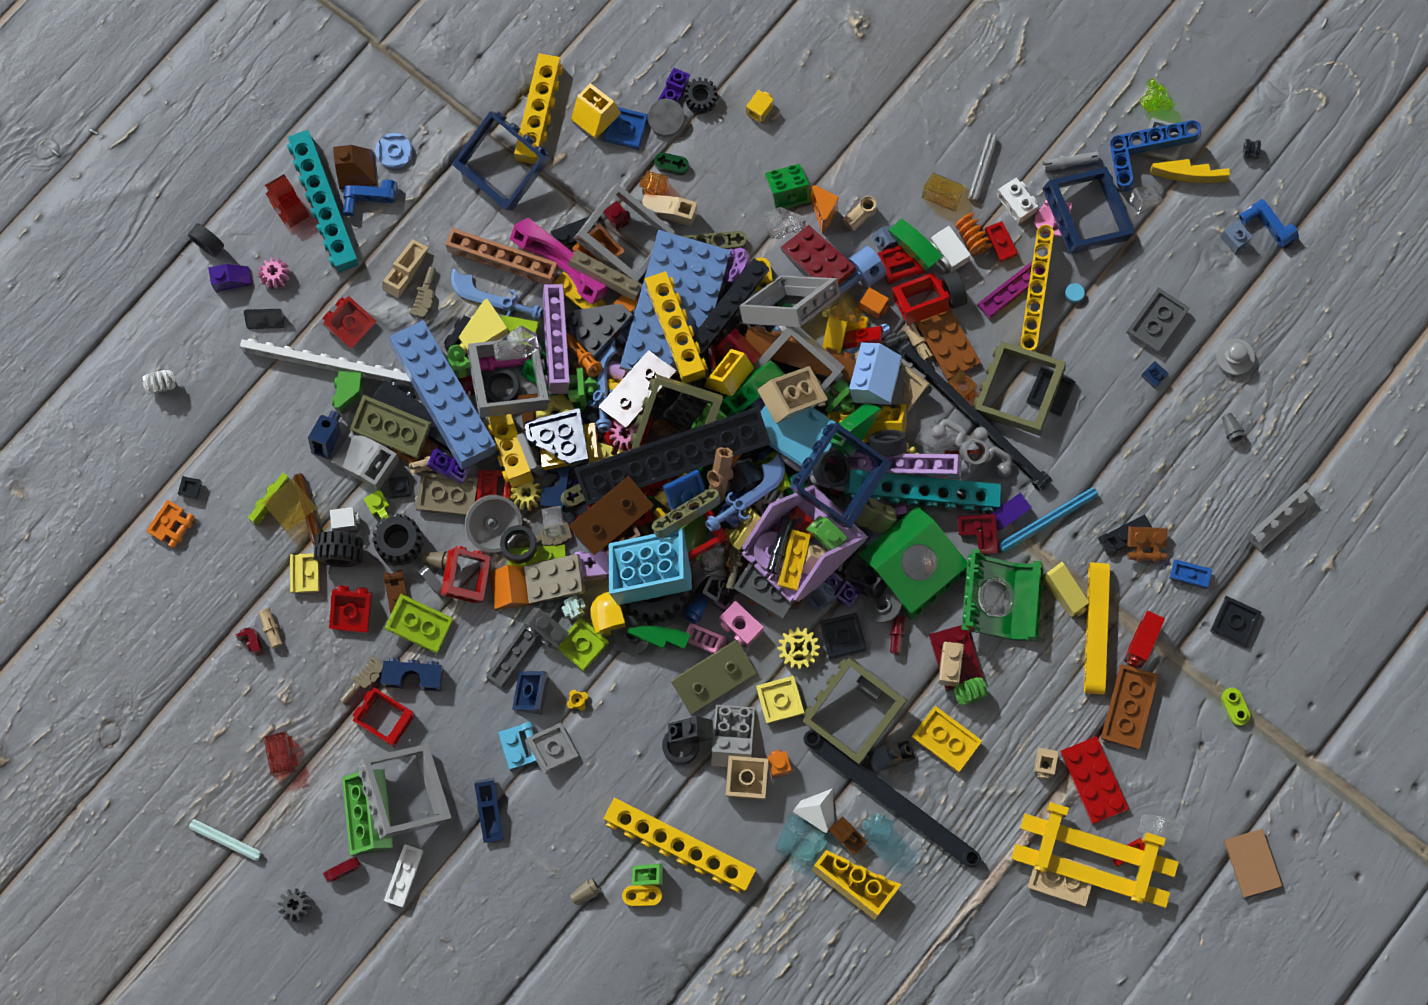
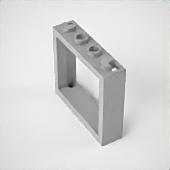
(604, 254)
(818, 293)
(810, 344)
(485, 409)
(431, 782)

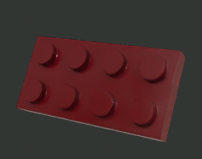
(817, 256)

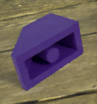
(229, 277)

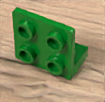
(789, 186)

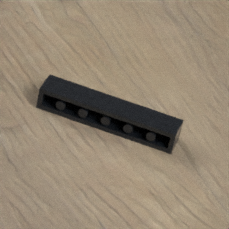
(393, 396)

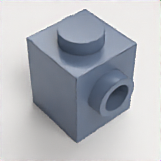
(1236, 237)

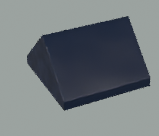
(530, 691)

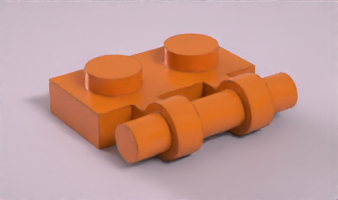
(166, 520)

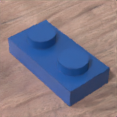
(1190, 574)

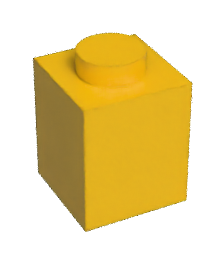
(759, 106)

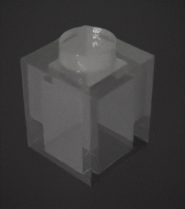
(554, 522)

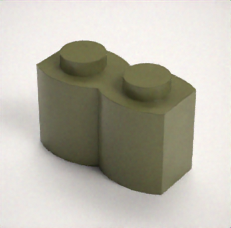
(876, 516)

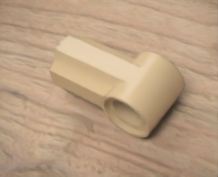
(860, 214)

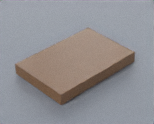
(1252, 863)

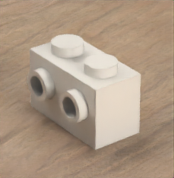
(1017, 200)
(951, 249)

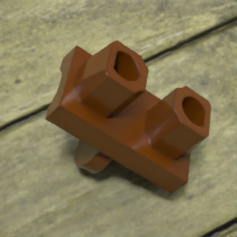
(847, 835)

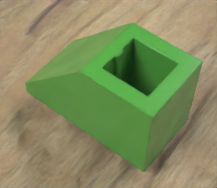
(348, 389)

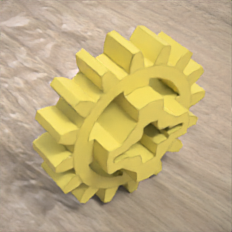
(792, 642)

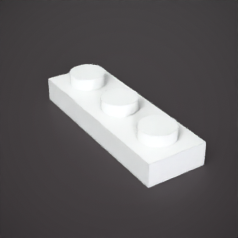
(403, 876)

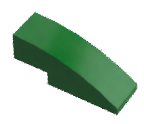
(915, 244)
(659, 636)

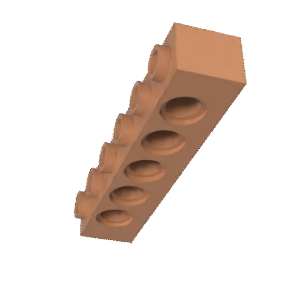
(501, 257)

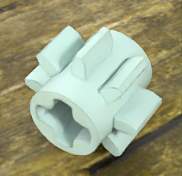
(573, 607)

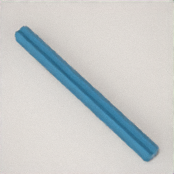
(1048, 519)

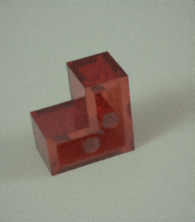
(283, 196)

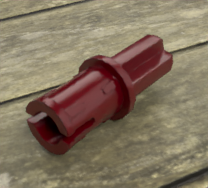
(897, 635)

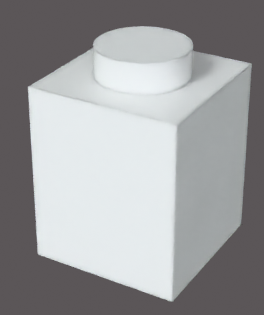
(344, 519)

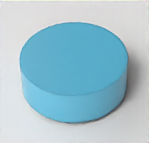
(1074, 293)

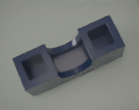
(552, 495)
(395, 672)

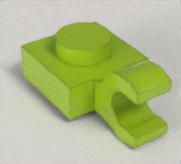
(377, 504)

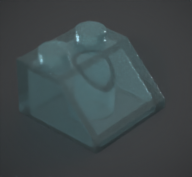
(800, 839)

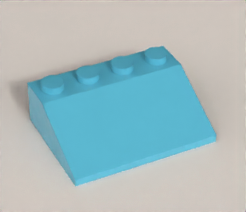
(796, 435)
(648, 567)

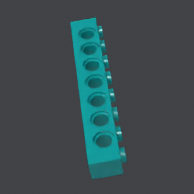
(304, 142)
(989, 491)

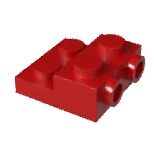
(348, 321)
(350, 609)

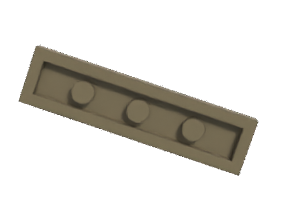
(605, 275)

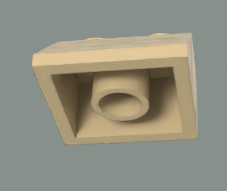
(746, 778)

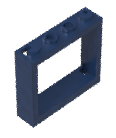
(474, 142)
(1065, 222)
(865, 491)

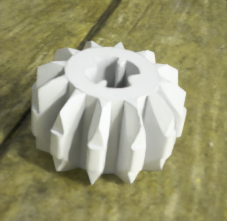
(159, 381)

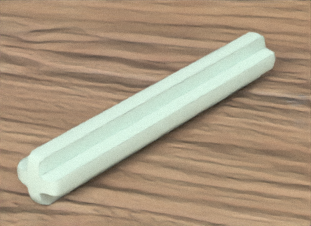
(225, 840)

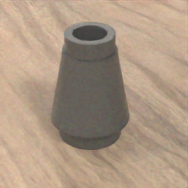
(1233, 429)

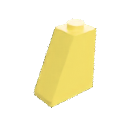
(483, 327)
(1066, 590)

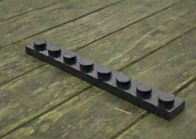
(727, 308)

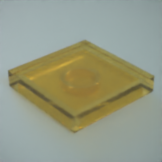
(289, 505)

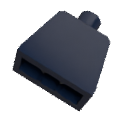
(325, 435)

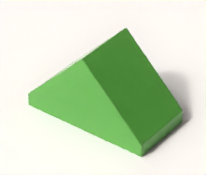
(647, 875)

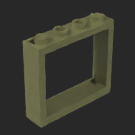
(647, 404)
(1011, 420)
(879, 730)

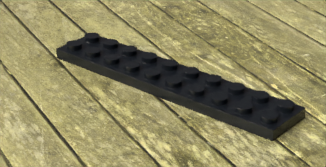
(673, 454)

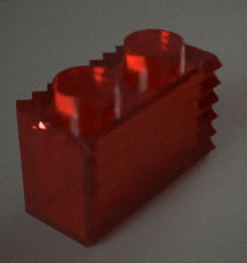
(280, 753)

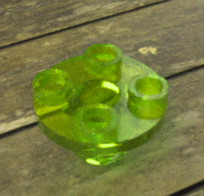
(1156, 97)

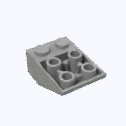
(366, 460)
(732, 733)

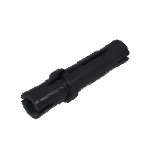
(777, 552)

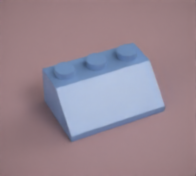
(875, 374)

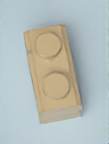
(950, 664)

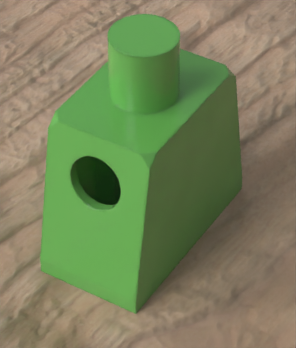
(827, 533)

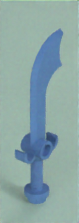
(464, 287)
(601, 394)
(773, 476)

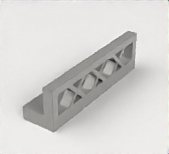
(1281, 518)

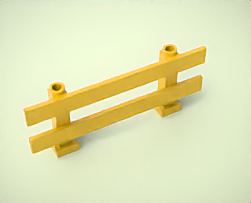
(1146, 860)

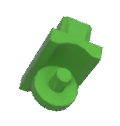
(458, 361)
(579, 395)
(833, 401)

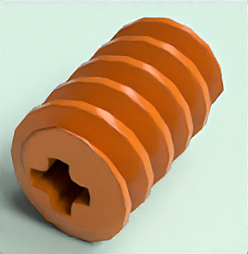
(971, 234)

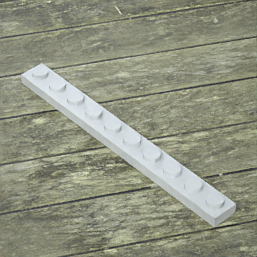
(324, 361)

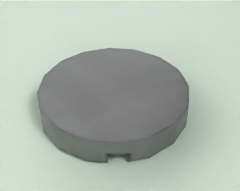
(666, 117)

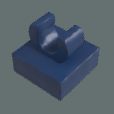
(1154, 374)

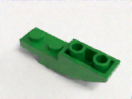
(748, 391)

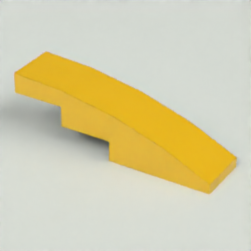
(1183, 171)

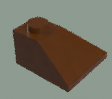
(354, 166)

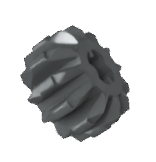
(290, 912)

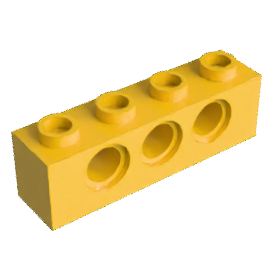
(517, 474)

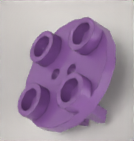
(736, 264)

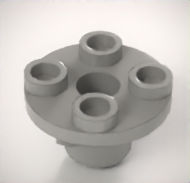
(1235, 357)

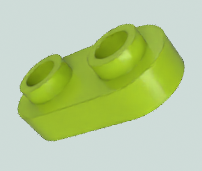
(1234, 706)

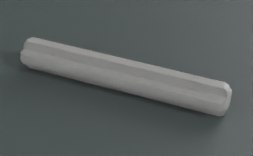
(982, 167)

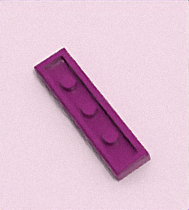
(1007, 291)

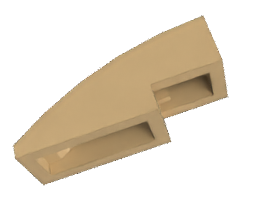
(404, 268)

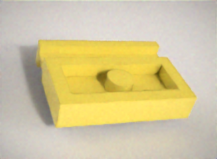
(304, 574)

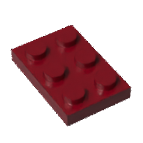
(969, 665)

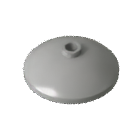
(503, 513)

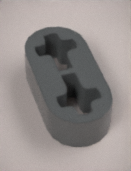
(431, 579)

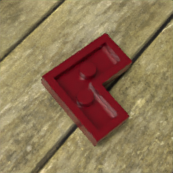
(985, 527)

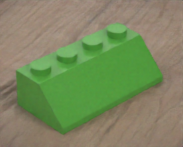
(360, 823)

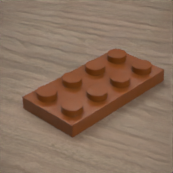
(948, 344)
(1129, 707)

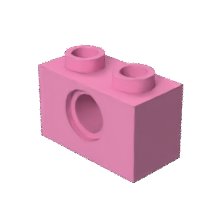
(735, 614)

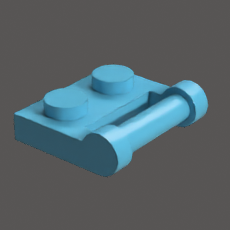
(513, 745)

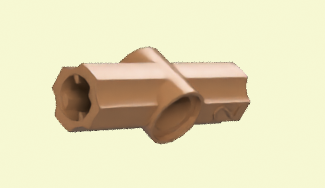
(721, 471)

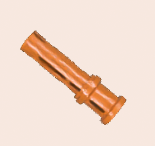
(585, 358)

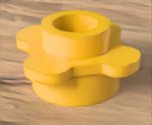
(577, 695)

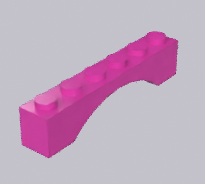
(535, 239)

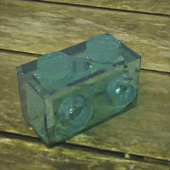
(877, 828)

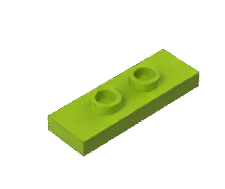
(260, 510)
(543, 554)

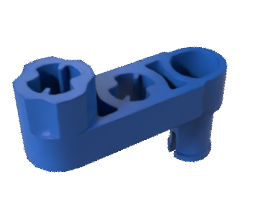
(386, 194)
(1281, 234)

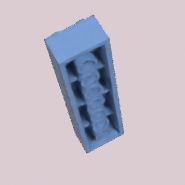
(442, 395)

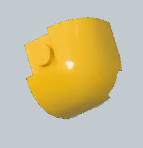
(606, 615)

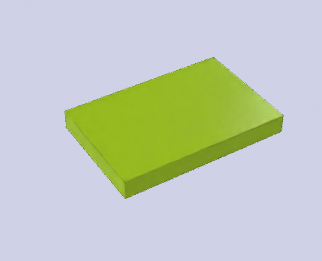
(418, 623)

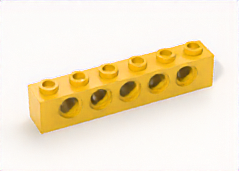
(544, 65)
(688, 370)

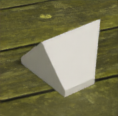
(818, 810)

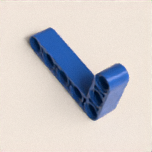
(1148, 145)

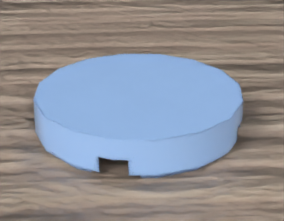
(394, 151)

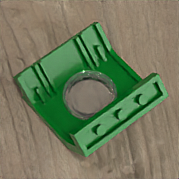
(915, 561)
(1002, 598)

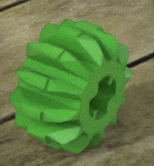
(971, 691)

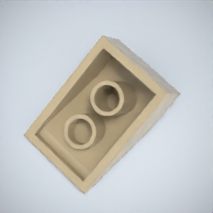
(792, 394)

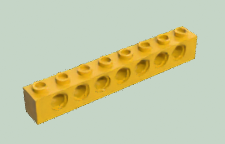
(619, 809)

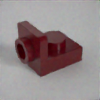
(617, 215)
(254, 641)

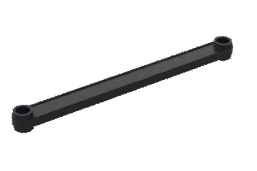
(1040, 480)
(892, 799)

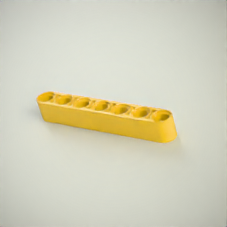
(1037, 280)
(1096, 628)

